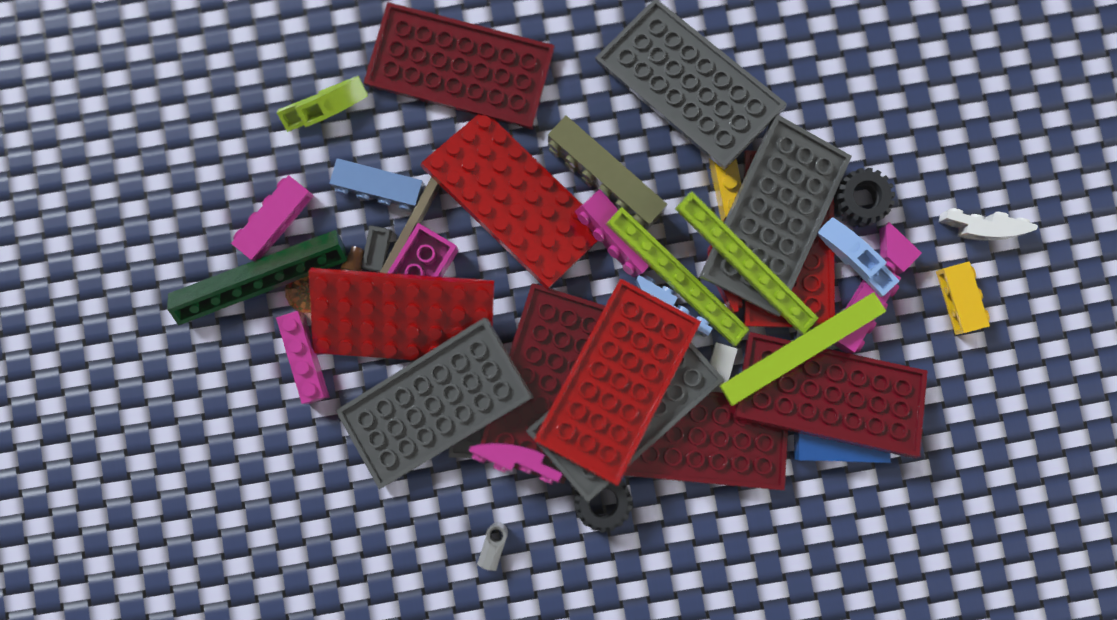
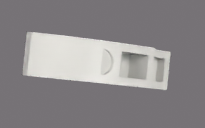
(990, 228)

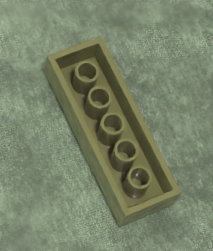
(604, 172)

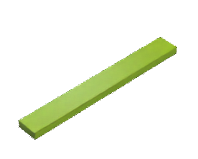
(746, 263)
(677, 276)
(802, 348)

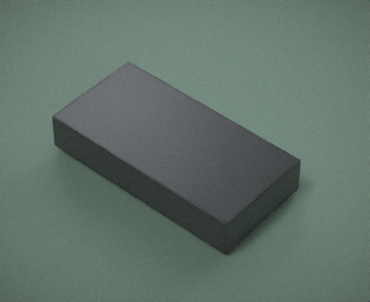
(376, 248)

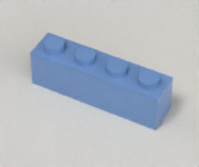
(376, 184)

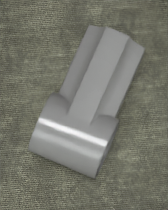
(492, 548)

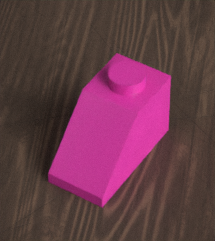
(896, 249)

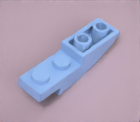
(858, 255)
(667, 295)

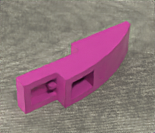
(505, 456)

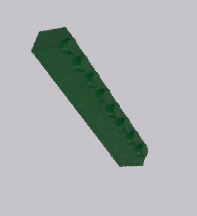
(255, 277)

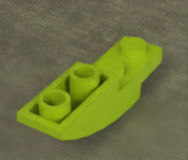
(323, 105)

